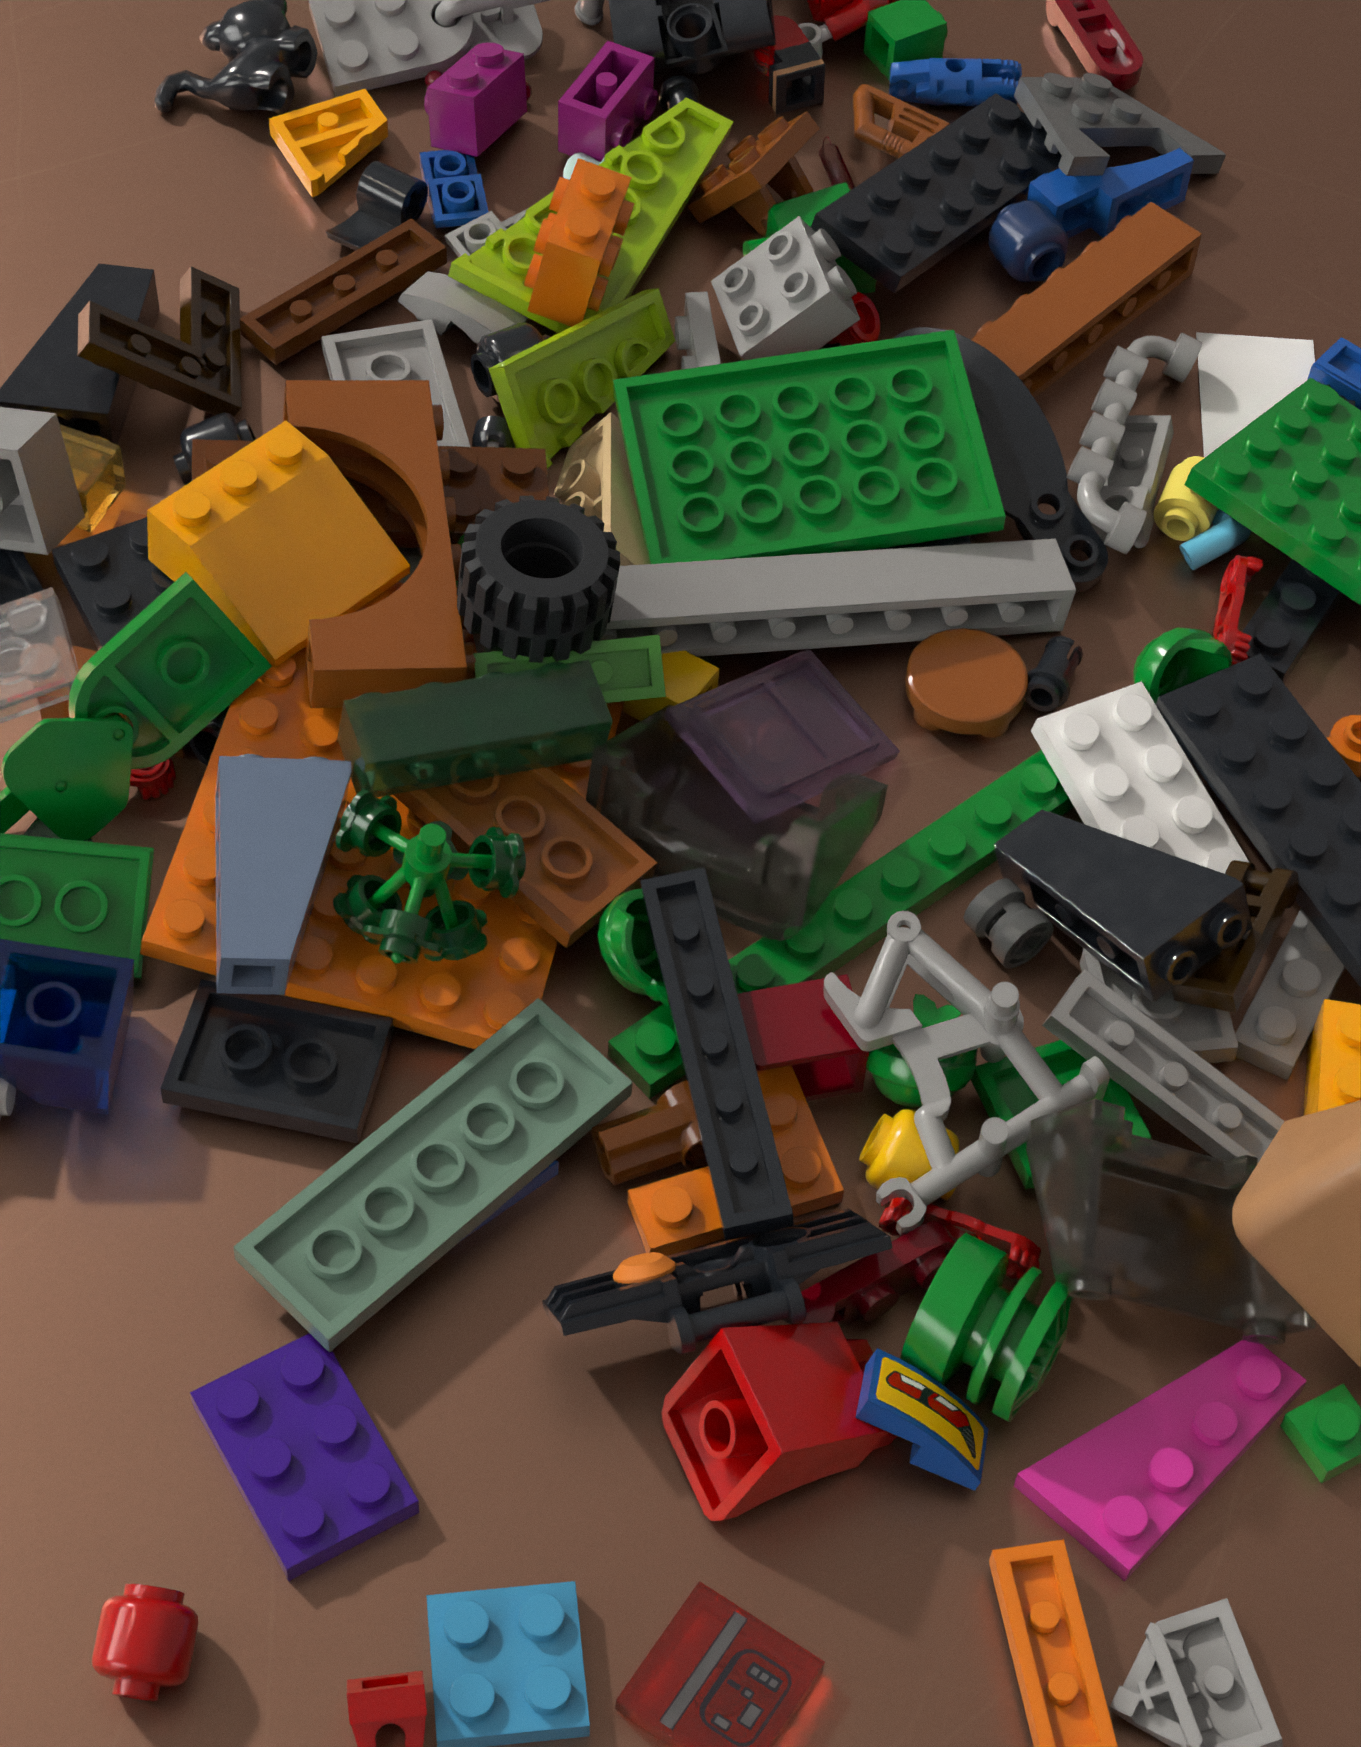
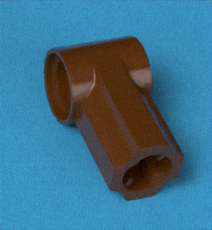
(651, 1138)

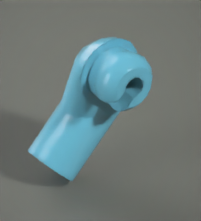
(1215, 541)

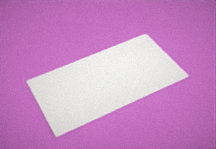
(1244, 379)

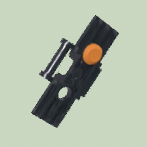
(758, 1266)

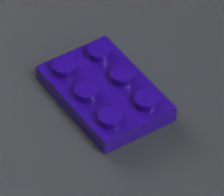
(304, 1454)

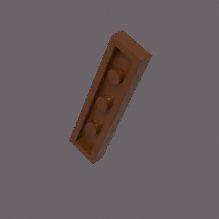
(343, 291)

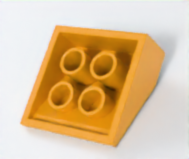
(275, 541)

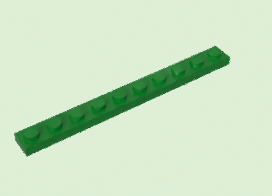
(859, 909)

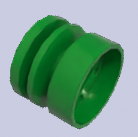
(988, 1327)

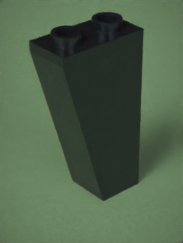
(1123, 901)

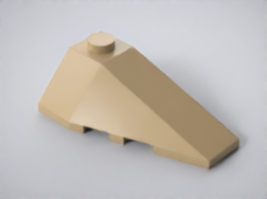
(600, 481)

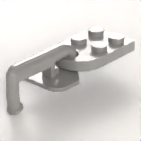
(398, 41)

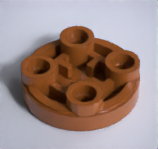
(966, 682)

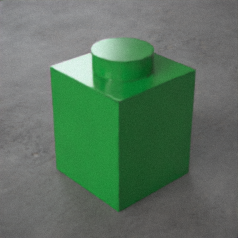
(904, 33)

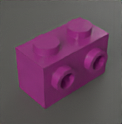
(476, 99)
(606, 102)

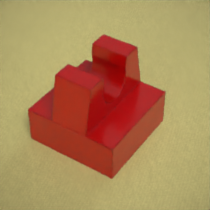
(384, 1701)

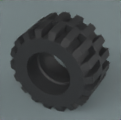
(537, 578)

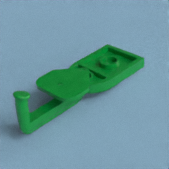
(170, 679)

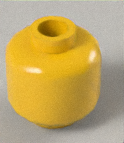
(897, 1150)

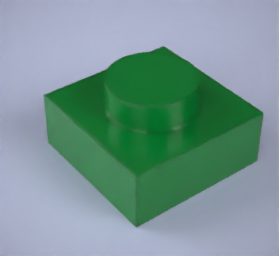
(1327, 1432)

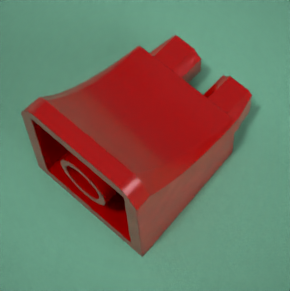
(769, 1413)

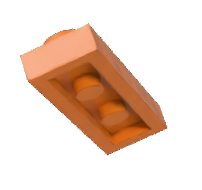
(1051, 1646)

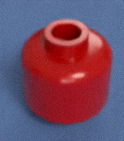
(145, 1641)

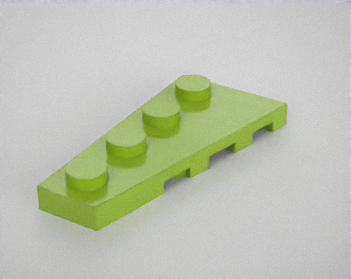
(570, 376)

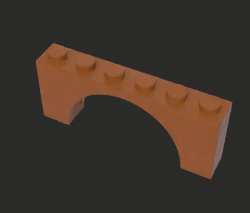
(388, 440)

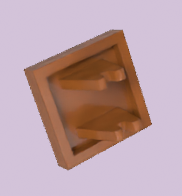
(752, 167)

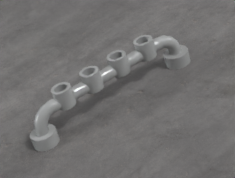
(1105, 432)

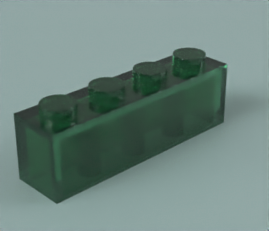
(473, 728)

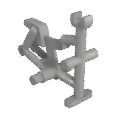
(988, 1022)

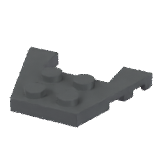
(1093, 114)

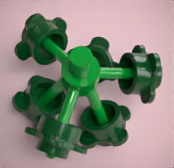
(427, 862)

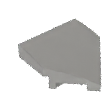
(1197, 1684)

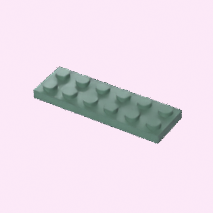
(432, 1174)

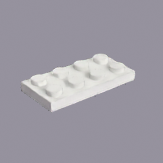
(1134, 777)

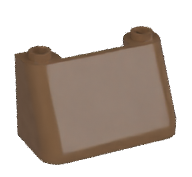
(1305, 1218)

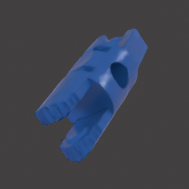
(954, 80)

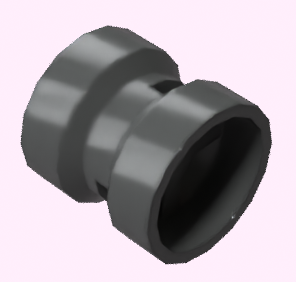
(1008, 923)

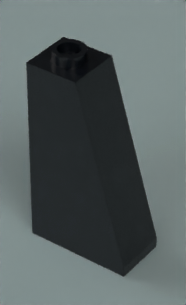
(75, 389)

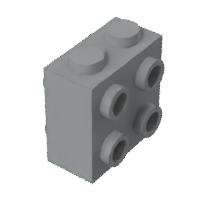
(787, 294)

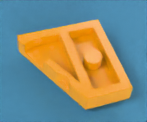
(329, 137)

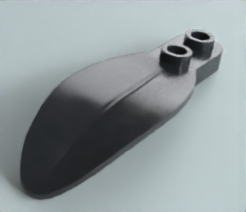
(1027, 461)

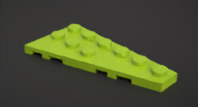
(664, 174)

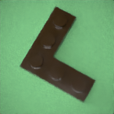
(197, 368)

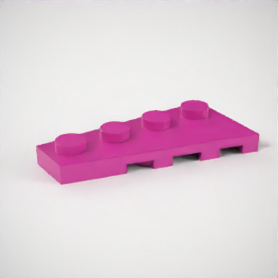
(1155, 1461)

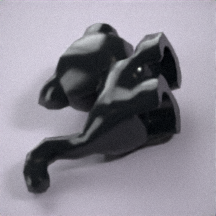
(261, 60)

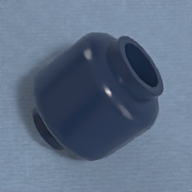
(1028, 241)

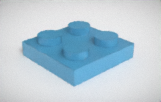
(507, 1666)

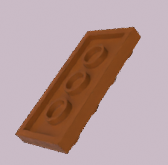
(571, 850)

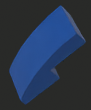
(453, 187)

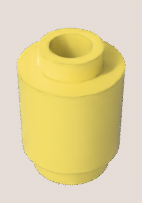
(1179, 509)

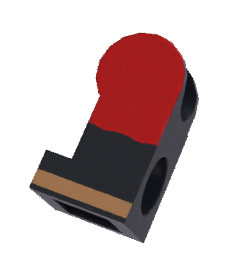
(792, 68)

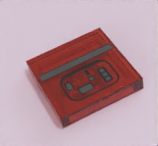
(719, 1678)

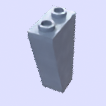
(270, 856)

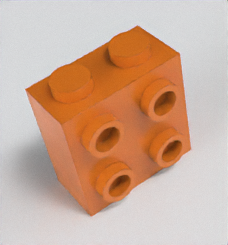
(578, 243)

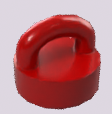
(865, 329)

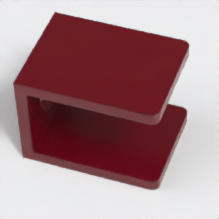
(801, 1030)

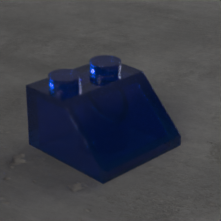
(63, 1023)

